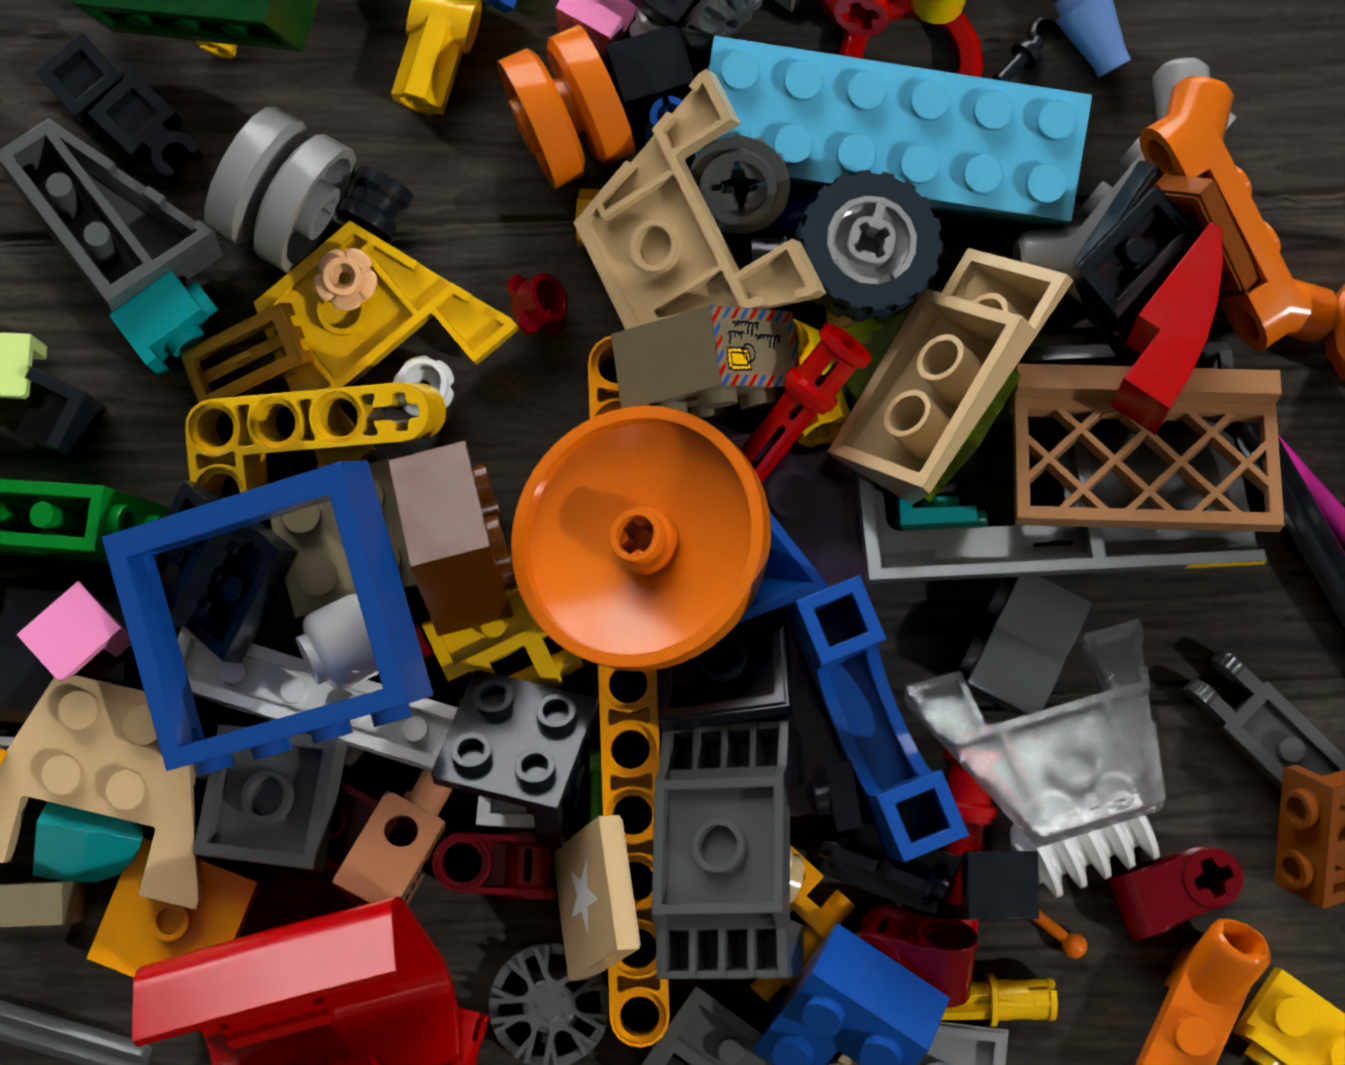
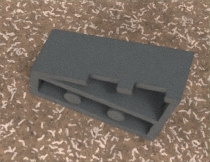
(102, 218)

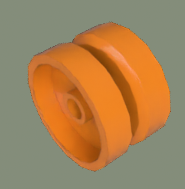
(572, 104)

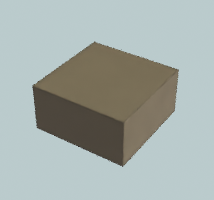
(42, 903)

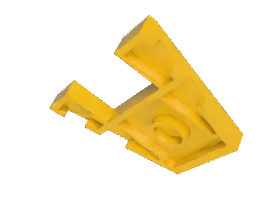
(356, 340)

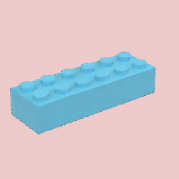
(954, 136)

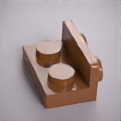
(1312, 836)

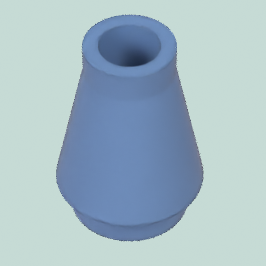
(1094, 32)

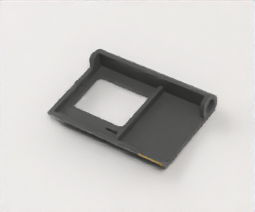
(1062, 550)

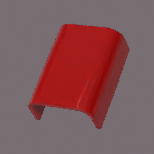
(310, 993)

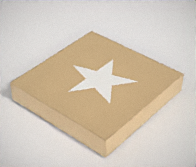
(596, 898)

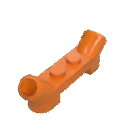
(1193, 146)
(1206, 995)

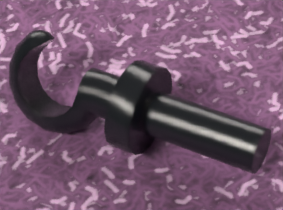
(1027, 52)

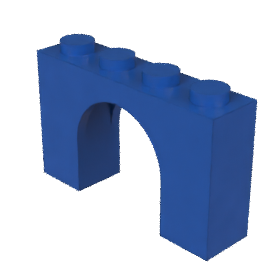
(901, 793)

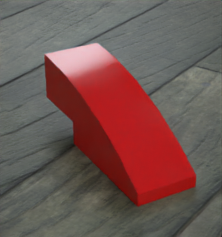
(1172, 333)

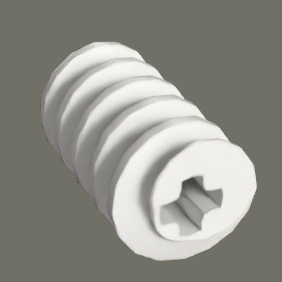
(1092, 848)

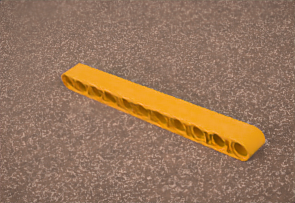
(616, 718)

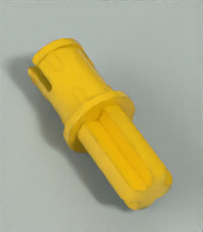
(1007, 1000)

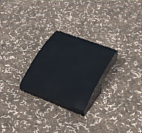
(1130, 266)
(223, 582)
(21, 672)

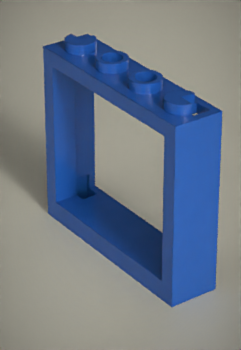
(376, 583)

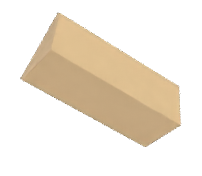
(945, 371)

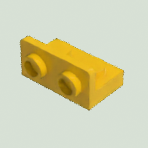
(1292, 1025)

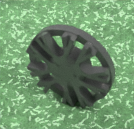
(547, 1008)

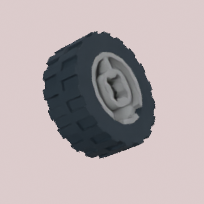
(870, 244)

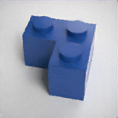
(852, 1004)

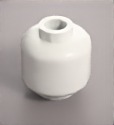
(337, 644)

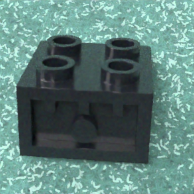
(522, 748)

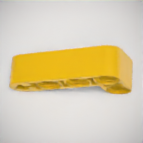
(315, 427)

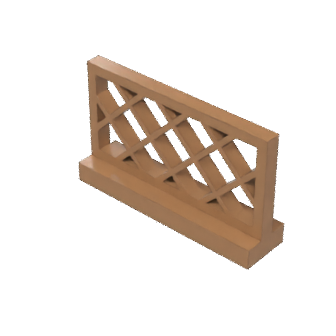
(1208, 396)

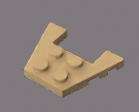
(659, 238)
(99, 753)

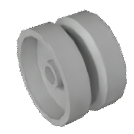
(279, 188)

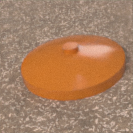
(641, 538)

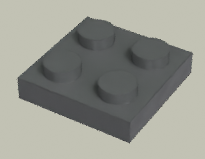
(273, 807)

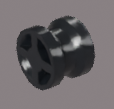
(375, 202)

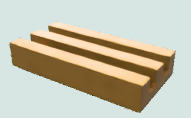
(287, 339)

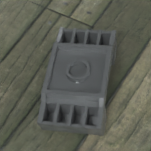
(726, 852)

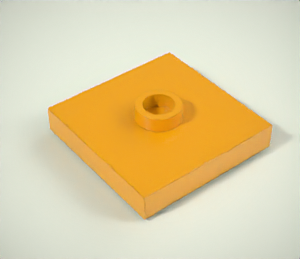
(149, 930)

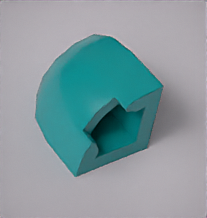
(83, 844)

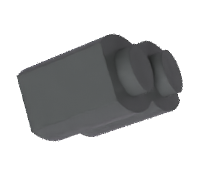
(1024, 643)

